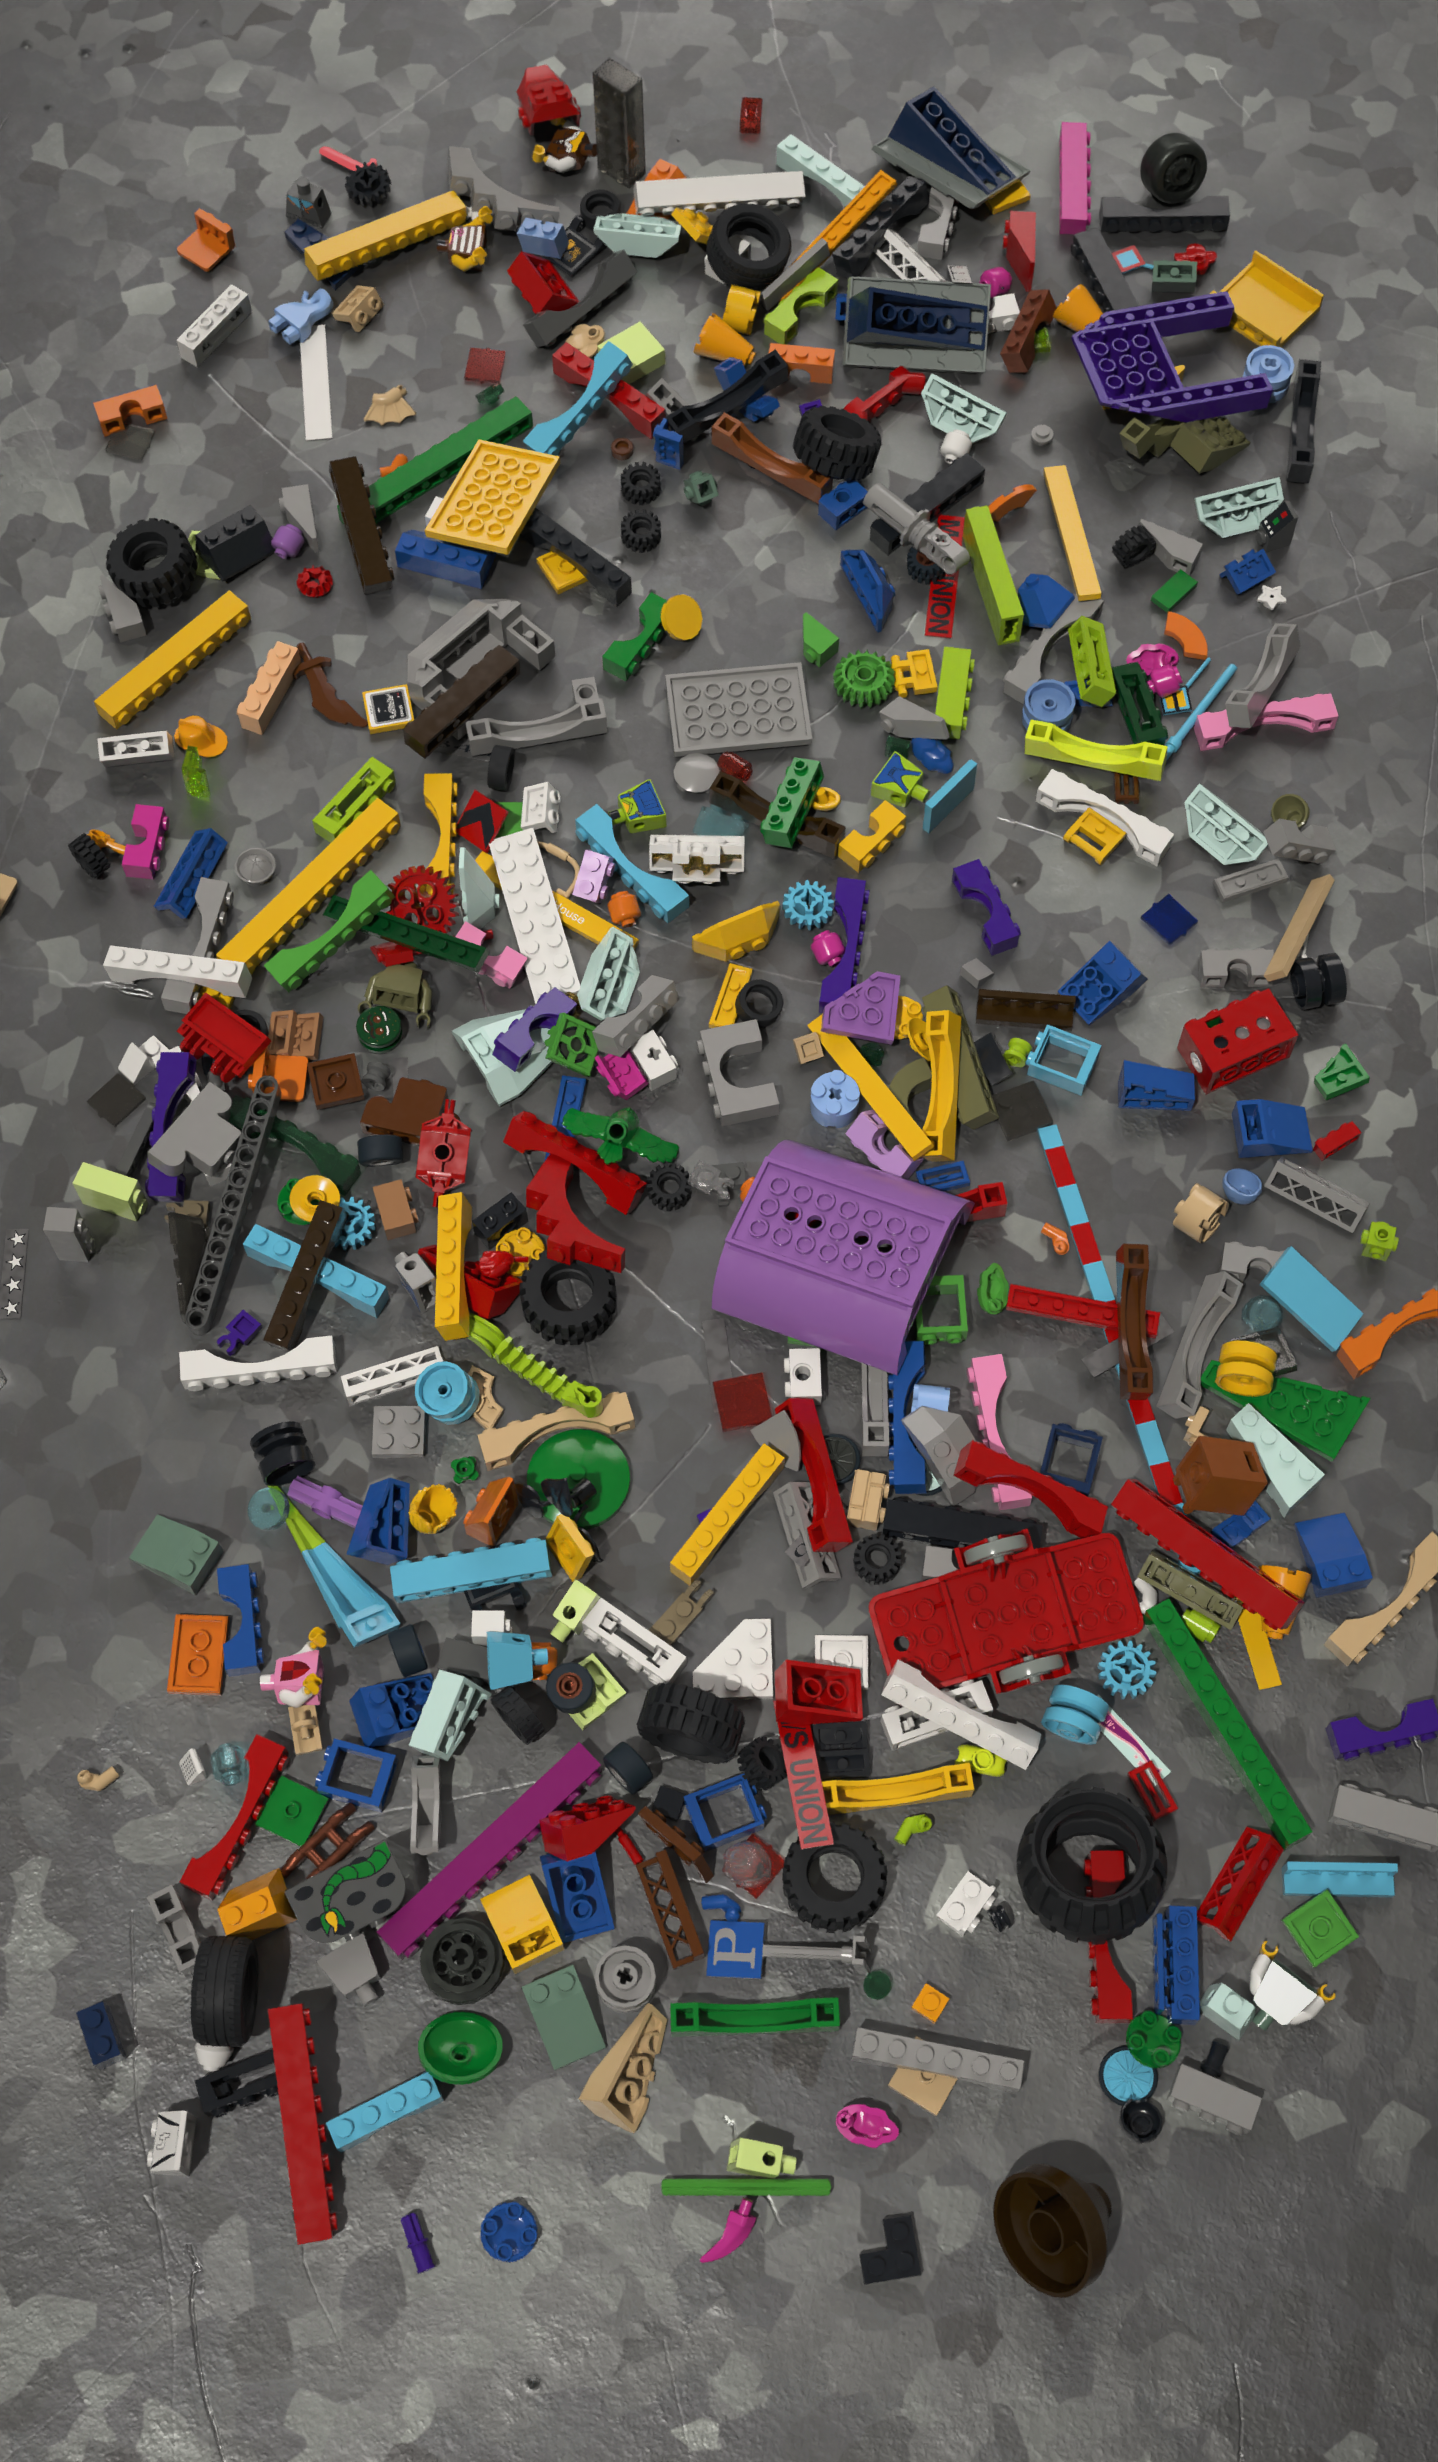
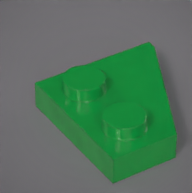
(1341, 1074)

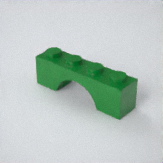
(624, 657)

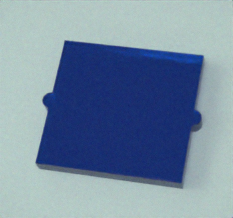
(1169, 919)

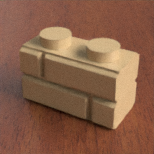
(866, 1500)

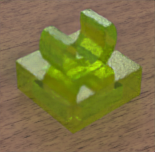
(1042, 341)

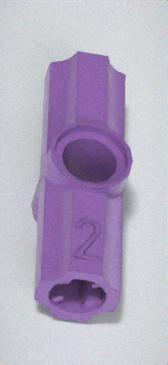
(325, 1501)

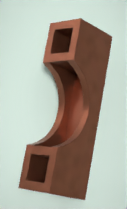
(1019, 347)

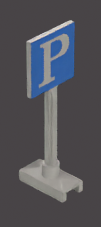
(739, 1950)

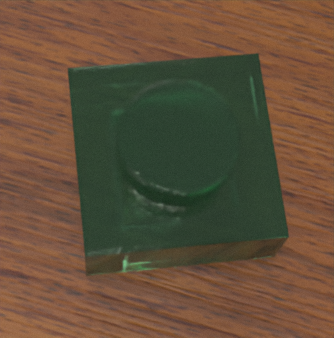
(490, 394)
(899, 745)

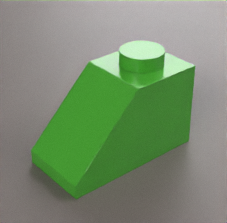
(818, 641)

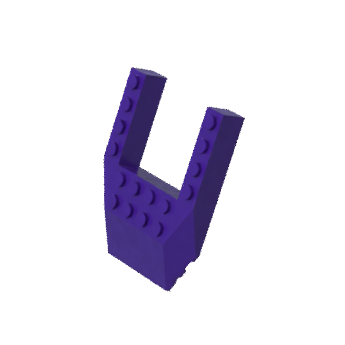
(1135, 373)

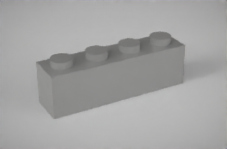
(1385, 1817)

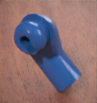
(724, 1903)

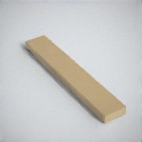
(1299, 928)

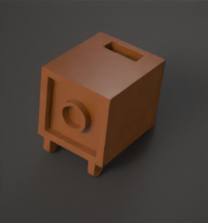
(1220, 1476)

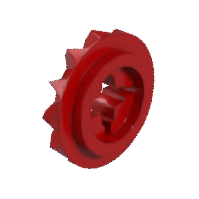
(311, 588)

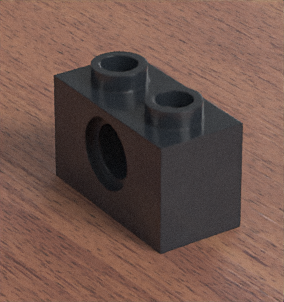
(499, 1220)

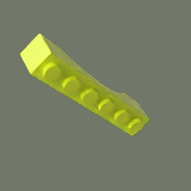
(1053, 743)

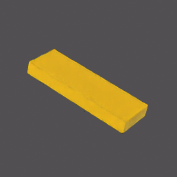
(724, 1010)

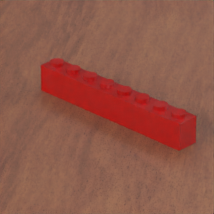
(1208, 1554)
(301, 2123)

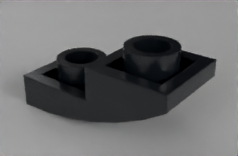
(992, 1059)

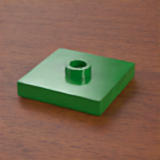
(292, 1811)

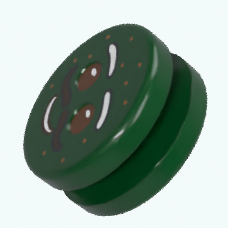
(379, 1029)

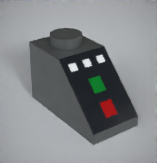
(1277, 528)

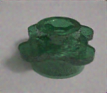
(872, 1053)

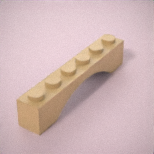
(503, 1445)
(1355, 1635)

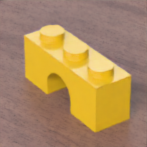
(861, 850)

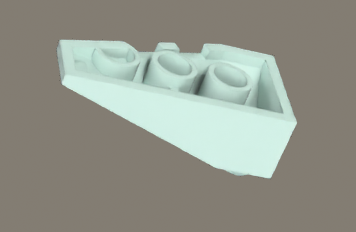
(477, 892)

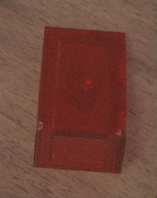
(751, 115)

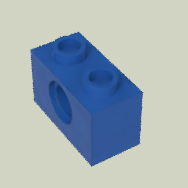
(842, 504)

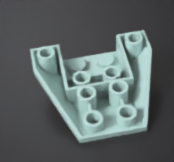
(501, 1081)

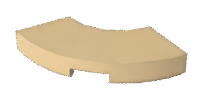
(487, 1411)

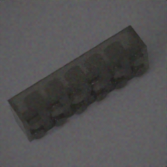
(619, 122)

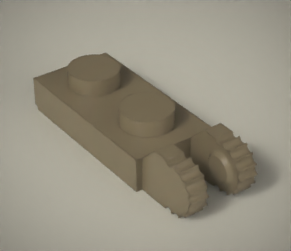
(681, 1614)

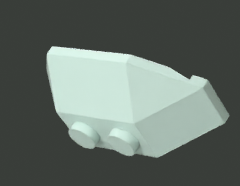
(637, 234)
(957, 409)
(1239, 508)
(1222, 829)
(609, 976)

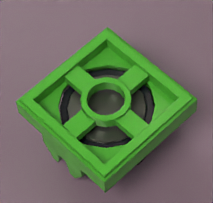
(572, 1044)

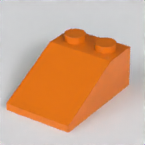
(492, 1511)

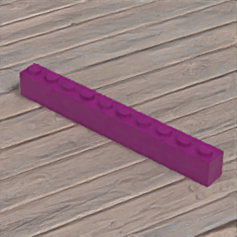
(489, 1851)

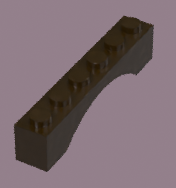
(736, 797)
(293, 1304)

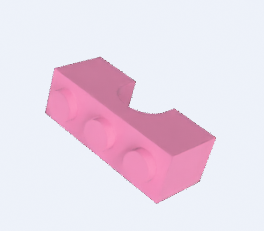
(502, 968)

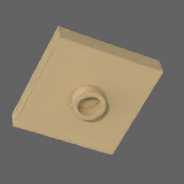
(922, 2088)

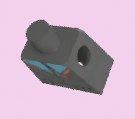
(307, 203)

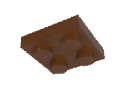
(335, 1081)

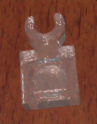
(708, 1178)

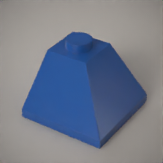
(1043, 600)

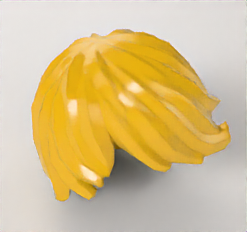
(432, 1509)

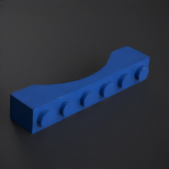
(909, 1465)

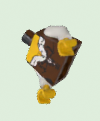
(567, 148)

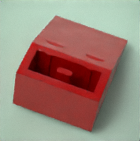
(584, 1827)

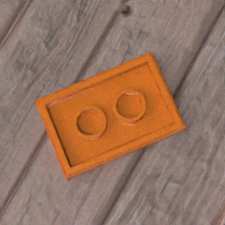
(198, 1655)

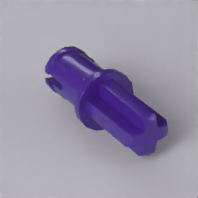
(417, 2243)

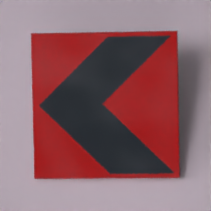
(481, 821)

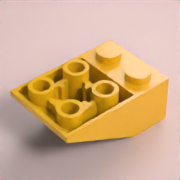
(522, 1924)

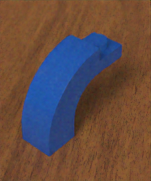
(730, 372)

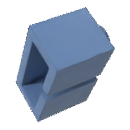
(543, 239)

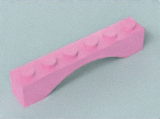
(1309, 713)
(989, 1380)

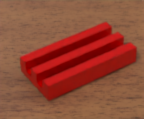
(1143, 1796)

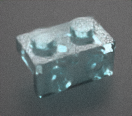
(715, 823)

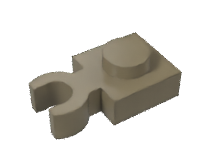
(191, 1208)

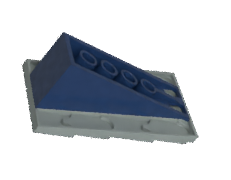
(946, 152)
(916, 325)

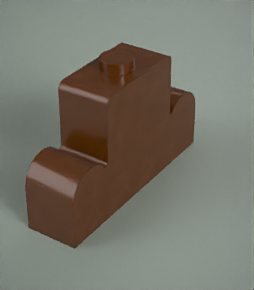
(411, 1106)

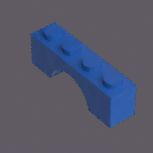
(242, 1652)

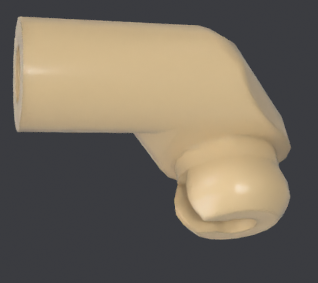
(95, 1781)

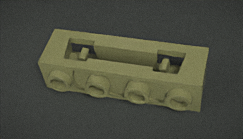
(1190, 1589)

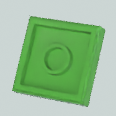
(1319, 1928)

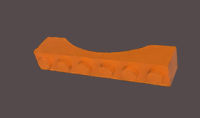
(1364, 1351)

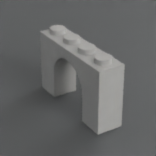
(735, 1103)

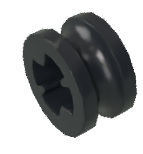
(999, 1919)

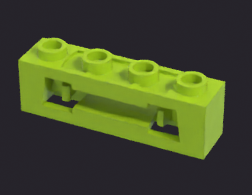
(1092, 660)
(354, 799)

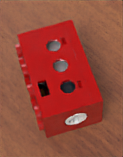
(1237, 1040)

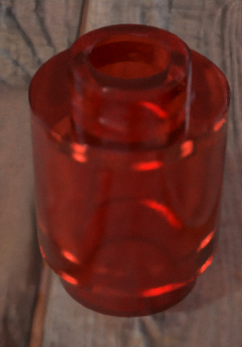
(735, 766)

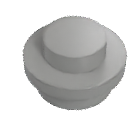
(1042, 435)

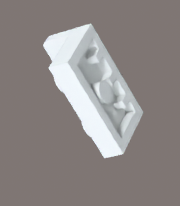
(540, 807)
(966, 1903)

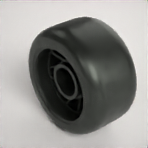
(1173, 167)

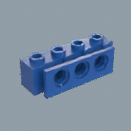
(1182, 1964)

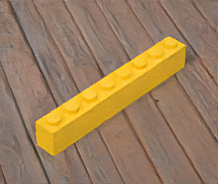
(385, 235)
(172, 660)

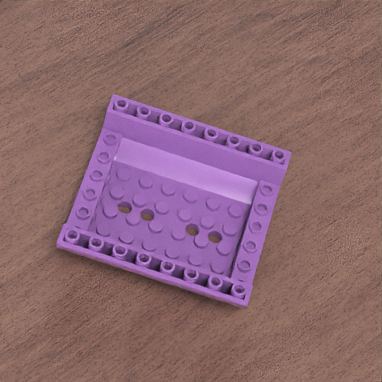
(818, 1279)

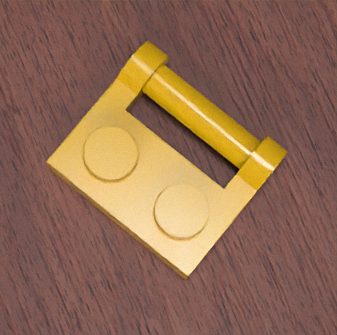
(1097, 829)

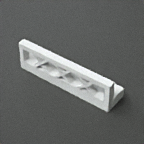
(909, 254)
(389, 1383)

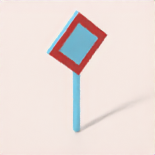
(1129, 259)

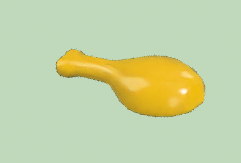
(826, 799)

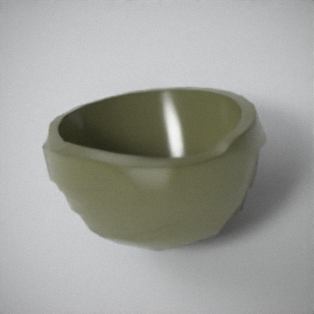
(1291, 808)

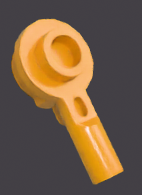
(104, 840)

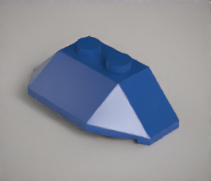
(869, 585)

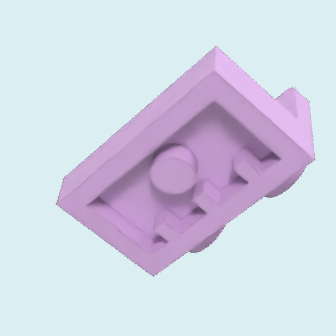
(594, 876)

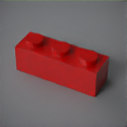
(1336, 1140)

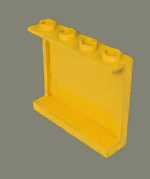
(1270, 302)

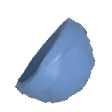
(1241, 1186)

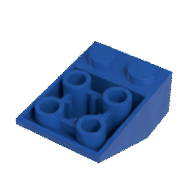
(1103, 983)
(1270, 1128)
(390, 1709)

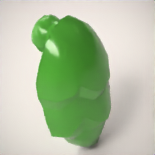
(993, 1289)

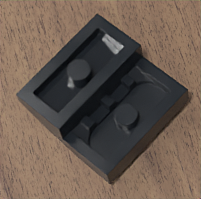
(842, 1749)

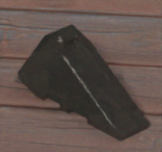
(189, 1243)

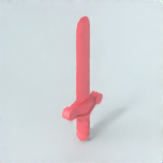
(343, 159)

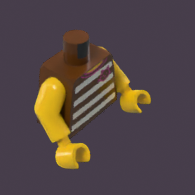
(468, 243)

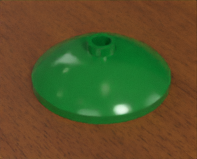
(460, 2037)

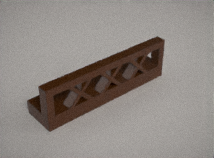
(680, 1907)

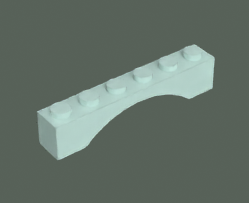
(797, 156)

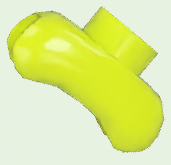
(981, 1760)

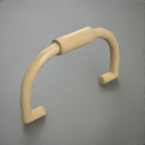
(565, 856)

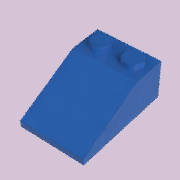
(1333, 1555)
(577, 1896)

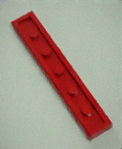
(1072, 1309)

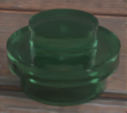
(877, 1985)

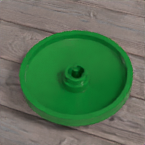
(580, 1456)

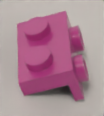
(622, 1074)

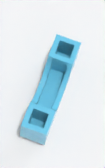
(384, 2110)

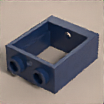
(1085, 1439)

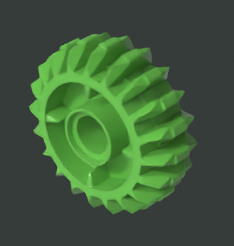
(877, 682)

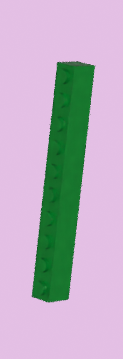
(446, 458)
(1226, 1725)

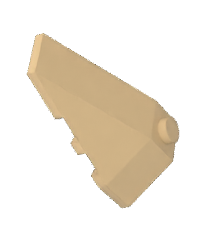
(622, 2078)

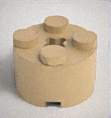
(1200, 1213)

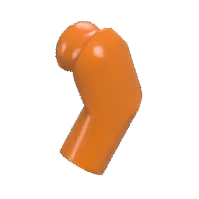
(399, 460)
(1058, 1237)

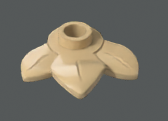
(586, 338)

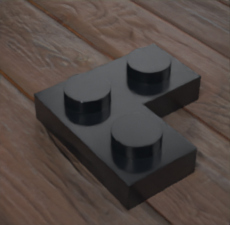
(898, 2260)

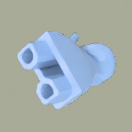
(299, 317)

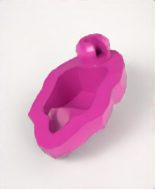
(1153, 657)
(866, 2125)

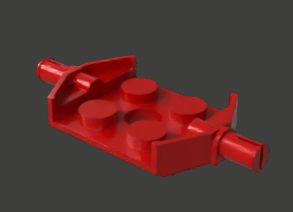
(449, 1172)

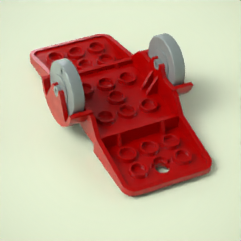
(1010, 1611)

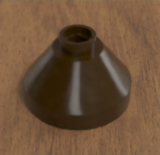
(1053, 2228)

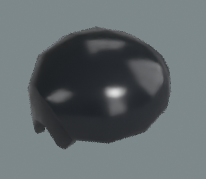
(1140, 2121)

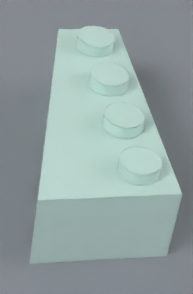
(1287, 1470)

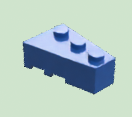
(1155, 1088)
(383, 1523)

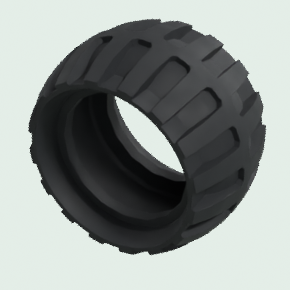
(1100, 1815)

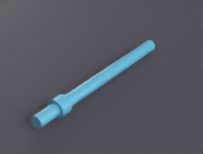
(1175, 742)

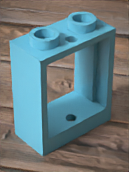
(1069, 1042)

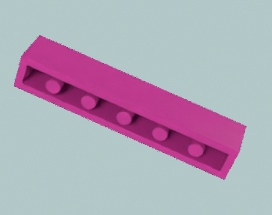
(1073, 178)

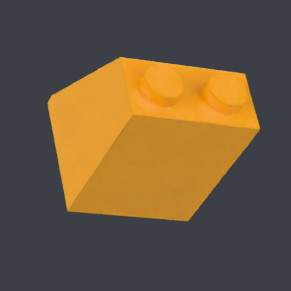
(256, 1907)

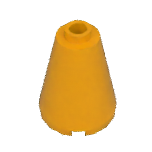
(1078, 309)
(721, 342)
(1293, 1582)

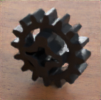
(368, 184)

